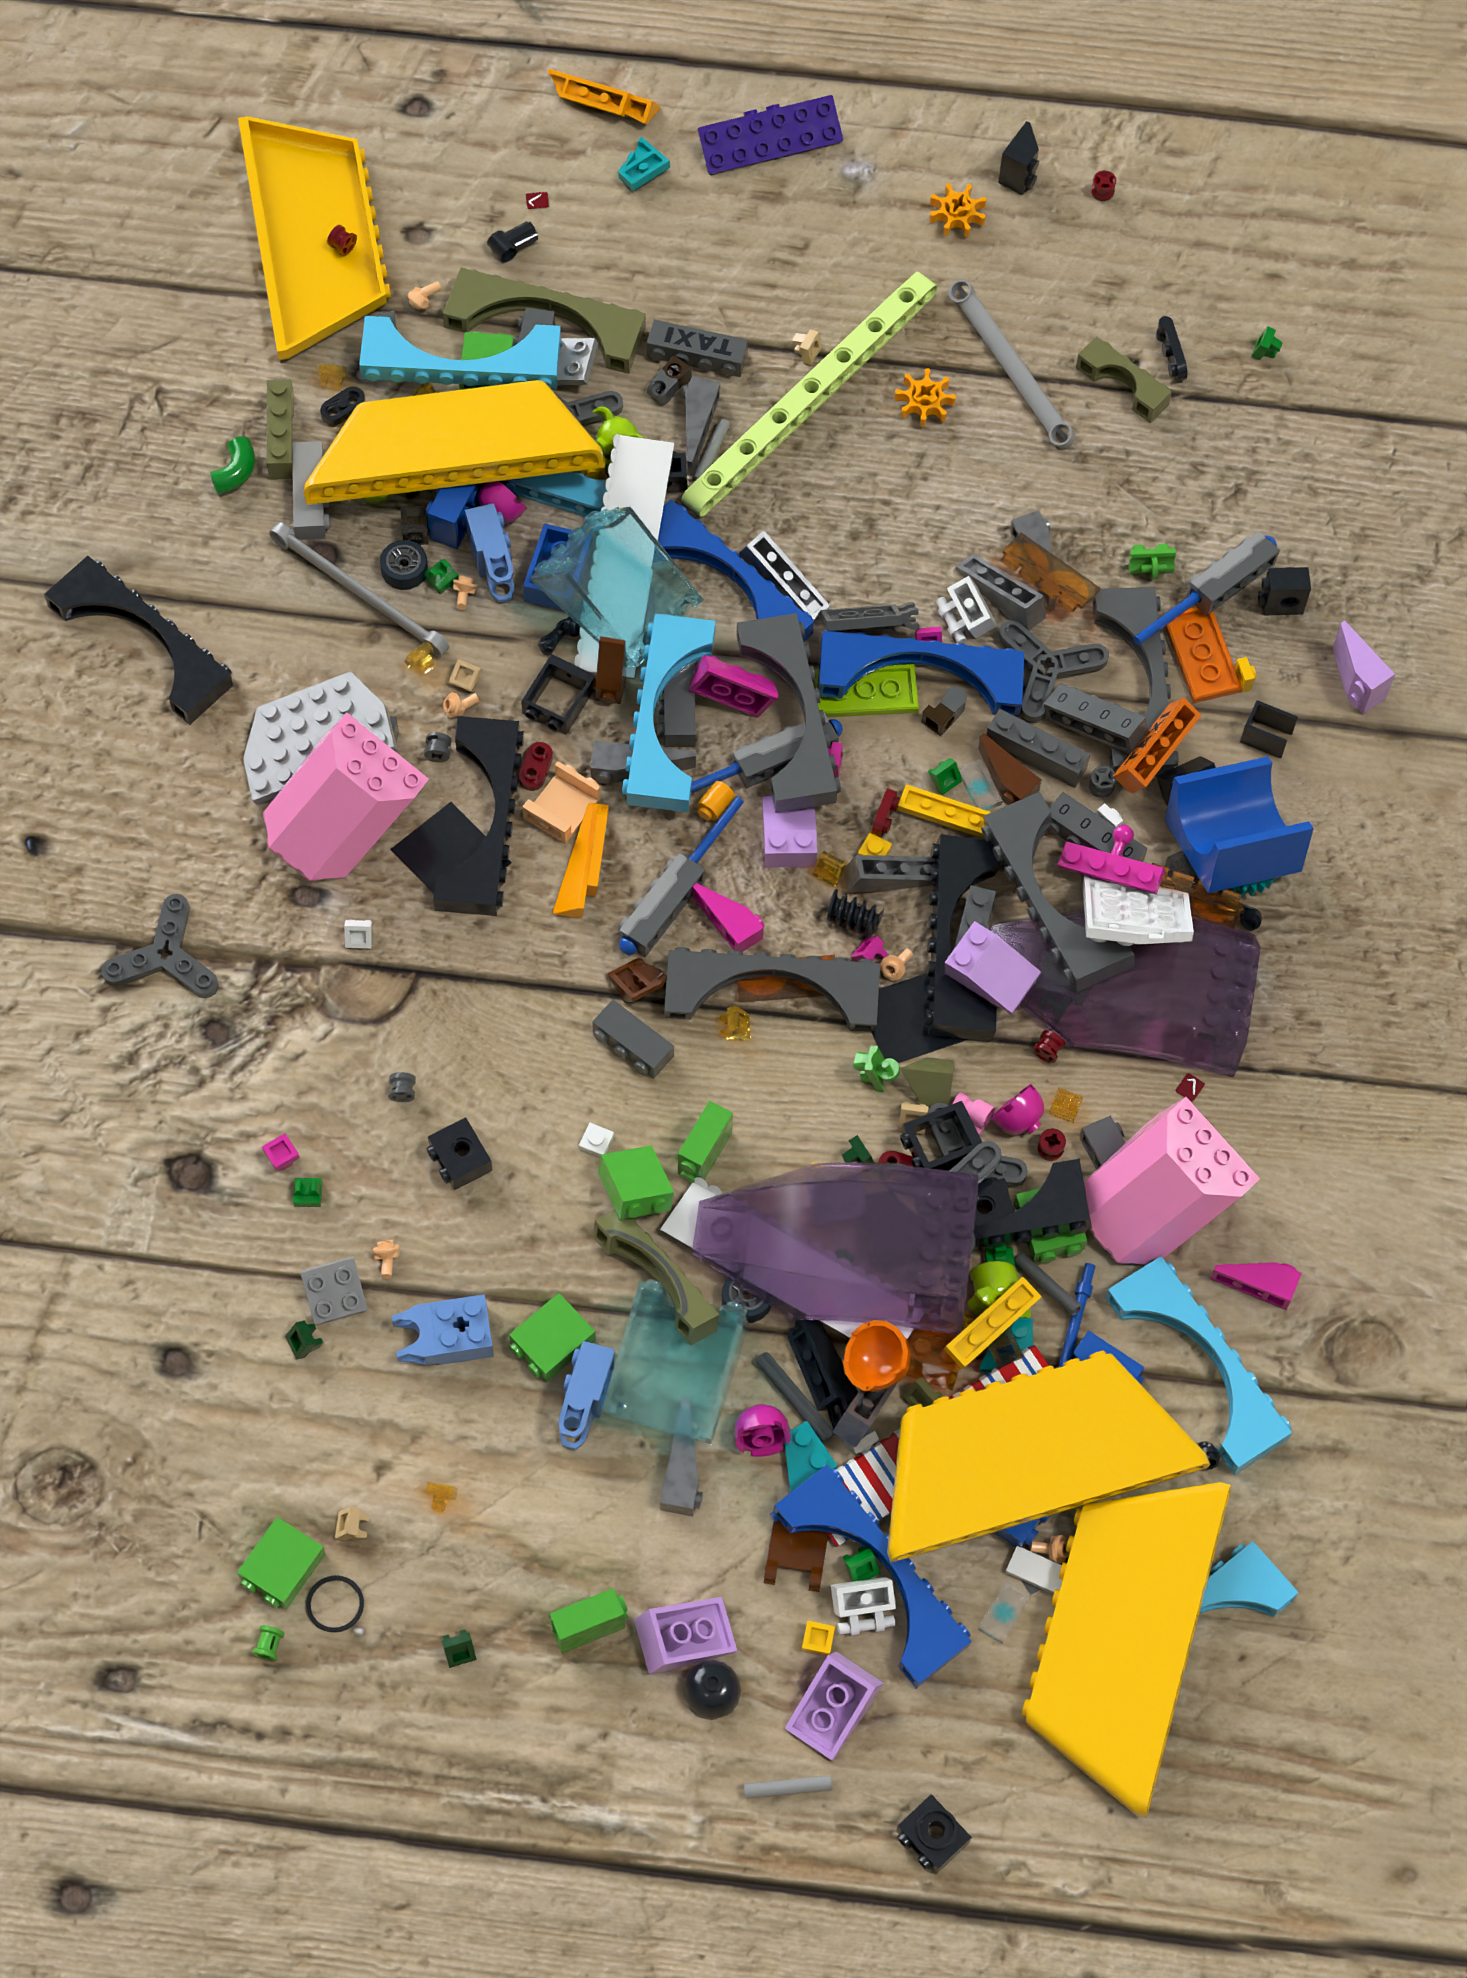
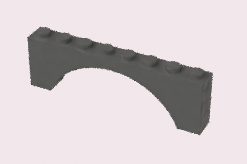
(1127, 614)
(780, 647)
(1015, 837)
(846, 984)

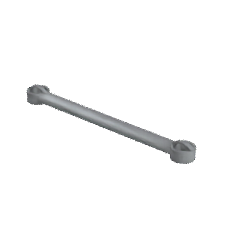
(1012, 364)
(285, 538)

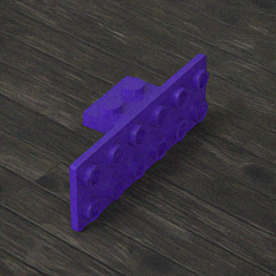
(770, 134)

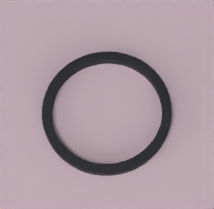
(323, 1581)

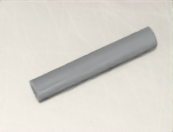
(712, 448)
(789, 1786)

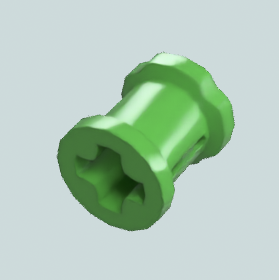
(268, 1643)

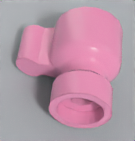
(978, 1110)

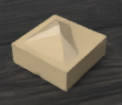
(465, 675)

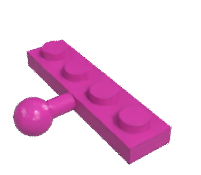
(1112, 866)

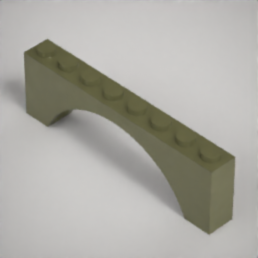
(484, 296)

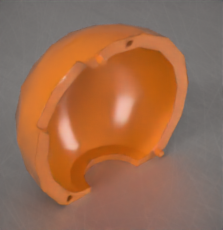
(876, 1356)

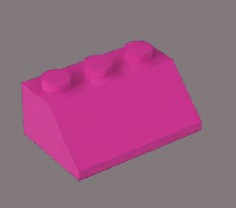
(732, 686)

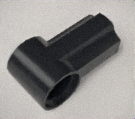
(506, 244)

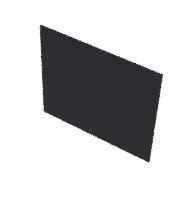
(440, 845)
(901, 1023)

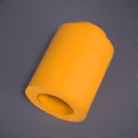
(715, 801)

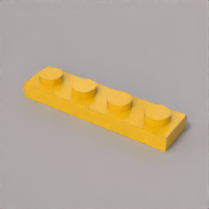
(942, 810)
(992, 1322)

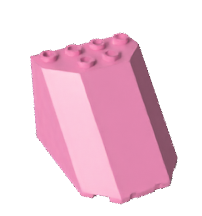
(340, 802)
(1164, 1185)

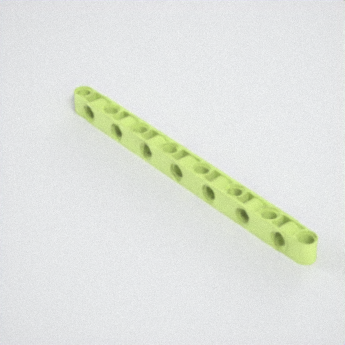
(799, 403)

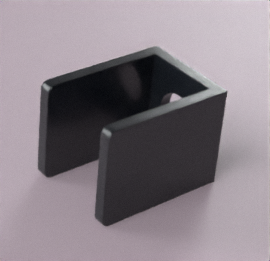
(1273, 718)

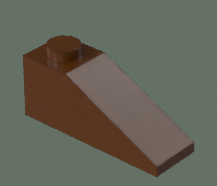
(611, 670)
(1008, 774)

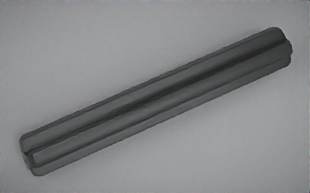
(795, 1396)

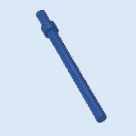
(1082, 1292)

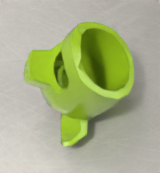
(610, 427)
(990, 1283)

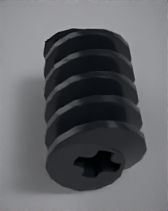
(853, 914)

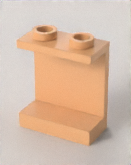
(562, 803)

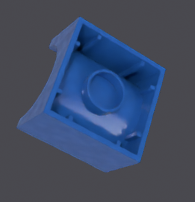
(1232, 826)

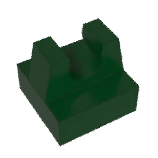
(857, 1152)
(301, 1339)
(458, 1649)

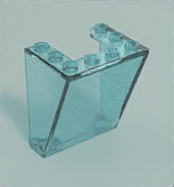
(615, 579)
(663, 1378)

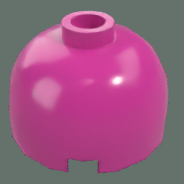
(503, 500)
(1020, 1112)
(762, 1430)

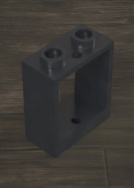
(568, 674)
(964, 1125)

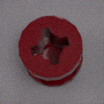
(1103, 185)
(342, 240)
(1048, 1046)
(1050, 1151)

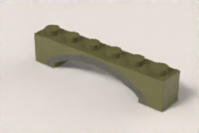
(694, 1314)

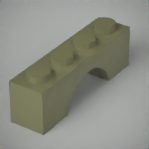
(1101, 361)
(279, 428)

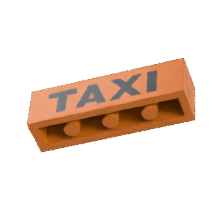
(1157, 745)

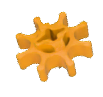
(957, 210)
(925, 397)

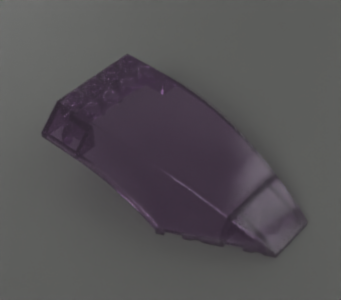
(1175, 1004)
(848, 1242)

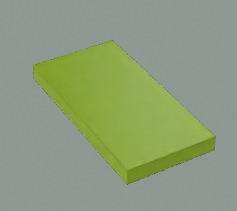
(878, 693)

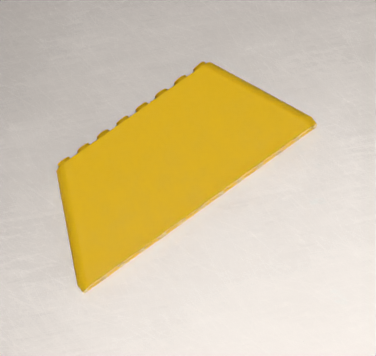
(299, 192)
(452, 442)
(1029, 1453)
(1125, 1634)

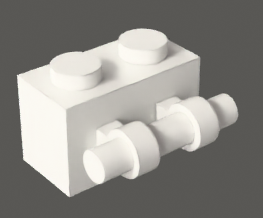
(971, 607)
(861, 1598)

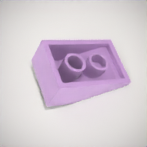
(1361, 670)
(789, 836)
(991, 968)
(684, 1634)
(833, 1705)

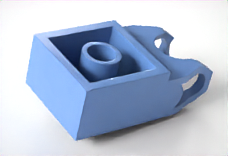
(490, 548)
(439, 1331)
(585, 1391)

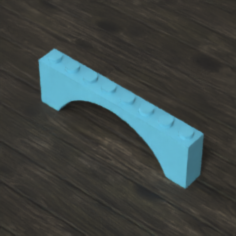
(392, 358)
(652, 776)
(1160, 1297)
(1248, 1583)

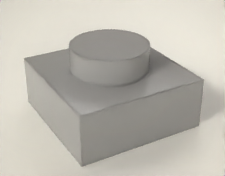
(865, 1443)

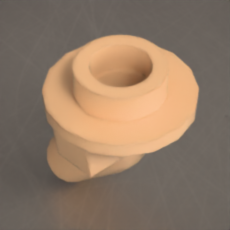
(419, 298)
(464, 586)
(455, 706)
(893, 966)
(386, 1251)
(1055, 1549)

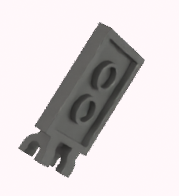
(870, 617)

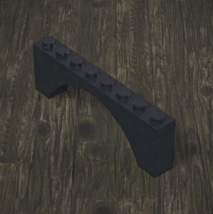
(95, 592)
(477, 881)
(952, 1006)
(1053, 1210)

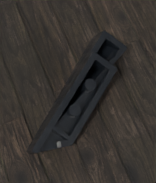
(822, 1368)

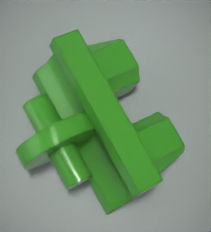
(1152, 560)
(876, 1068)

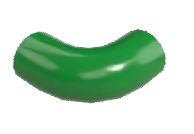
(238, 469)

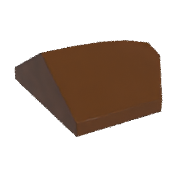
(636, 979)

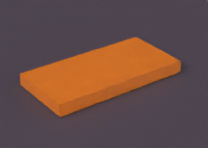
(1203, 656)

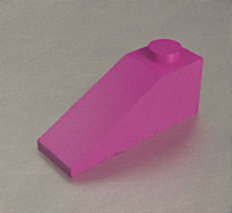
(731, 919)
(1266, 1281)

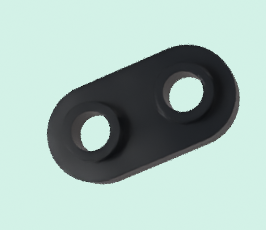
(341, 405)

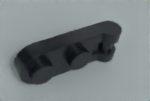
(1172, 348)

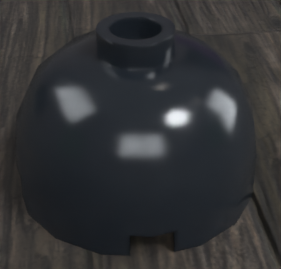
(712, 1690)

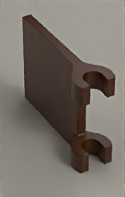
(798, 1552)

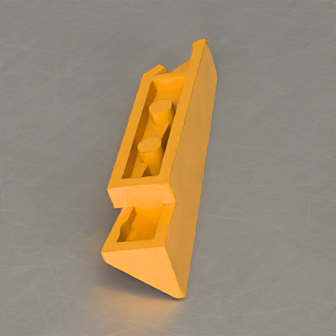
(603, 97)
(584, 864)

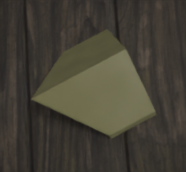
(930, 1080)

